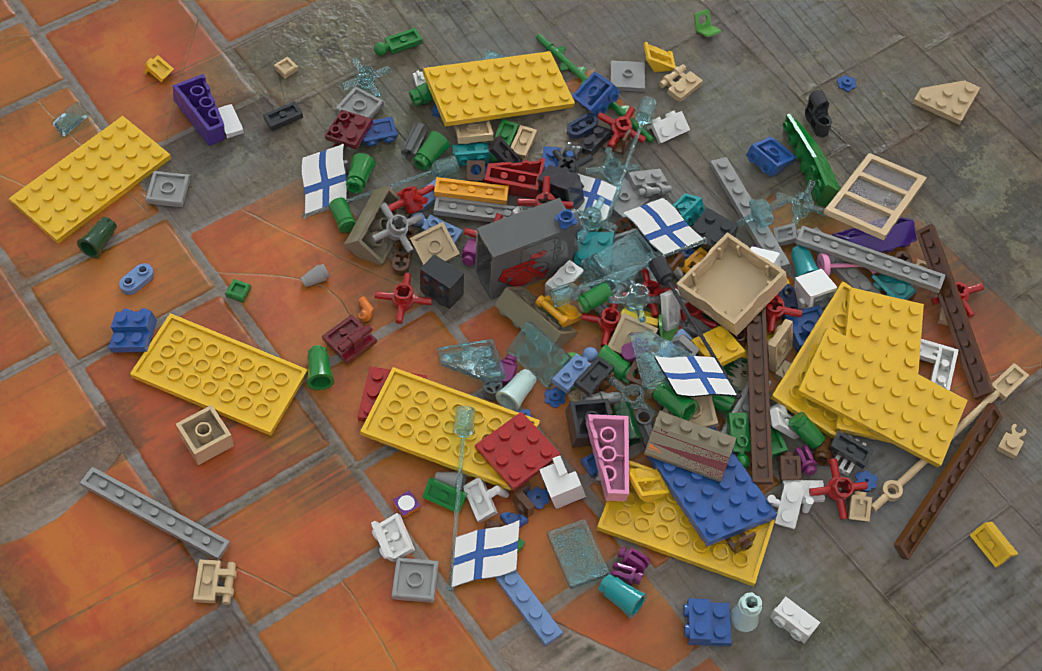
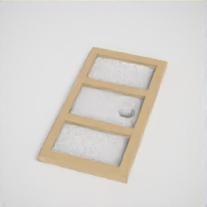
(875, 196)

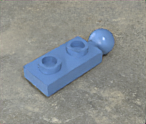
(454, 232)
(573, 369)

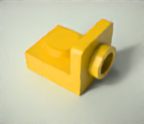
(158, 68)

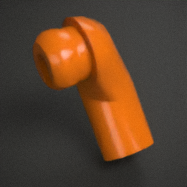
(367, 309)

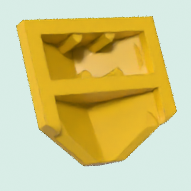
(659, 59)
(648, 484)

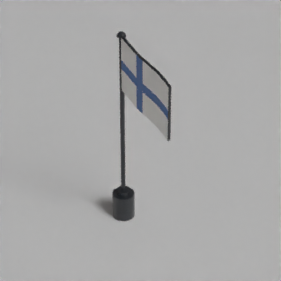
(691, 374)

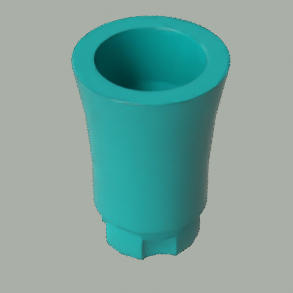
(803, 260)
(622, 595)

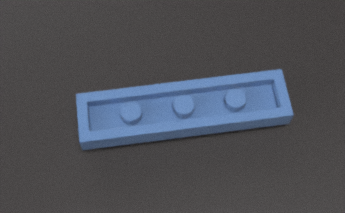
(529, 607)

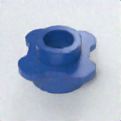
(568, 215)

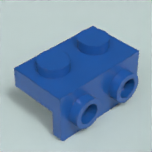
(380, 131)

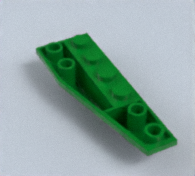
(812, 162)

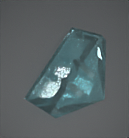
(70, 118)
(591, 272)

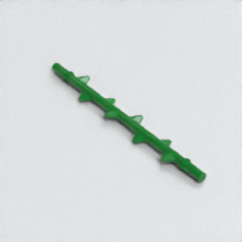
(580, 73)

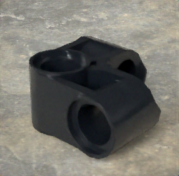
(817, 113)

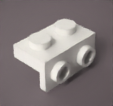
(669, 127)
(564, 275)
(392, 538)

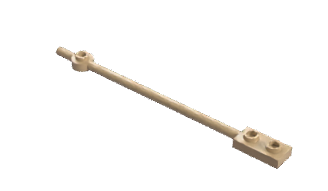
(1003, 388)

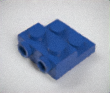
(596, 94)
(770, 156)
(804, 325)
(132, 330)
(707, 622)

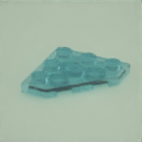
(647, 346)
(473, 359)

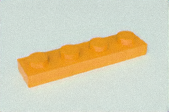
(471, 190)

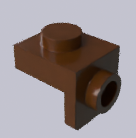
(522, 502)

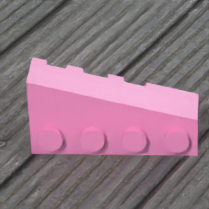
(611, 452)

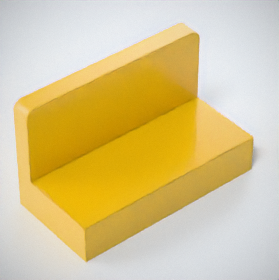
(993, 543)

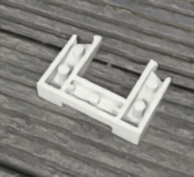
(943, 361)

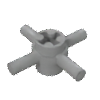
(393, 223)

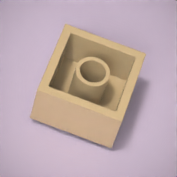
(204, 434)

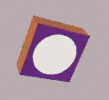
(406, 504)

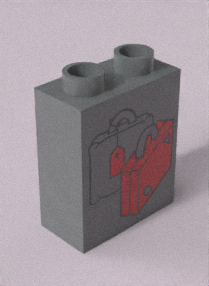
(524, 248)

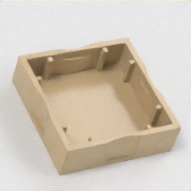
(732, 284)

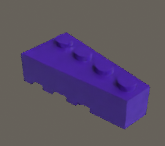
(199, 107)

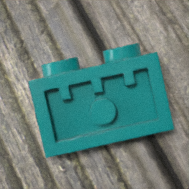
(471, 152)
(690, 208)
(893, 287)

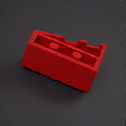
(518, 176)

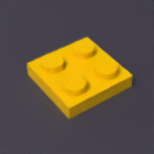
(722, 343)

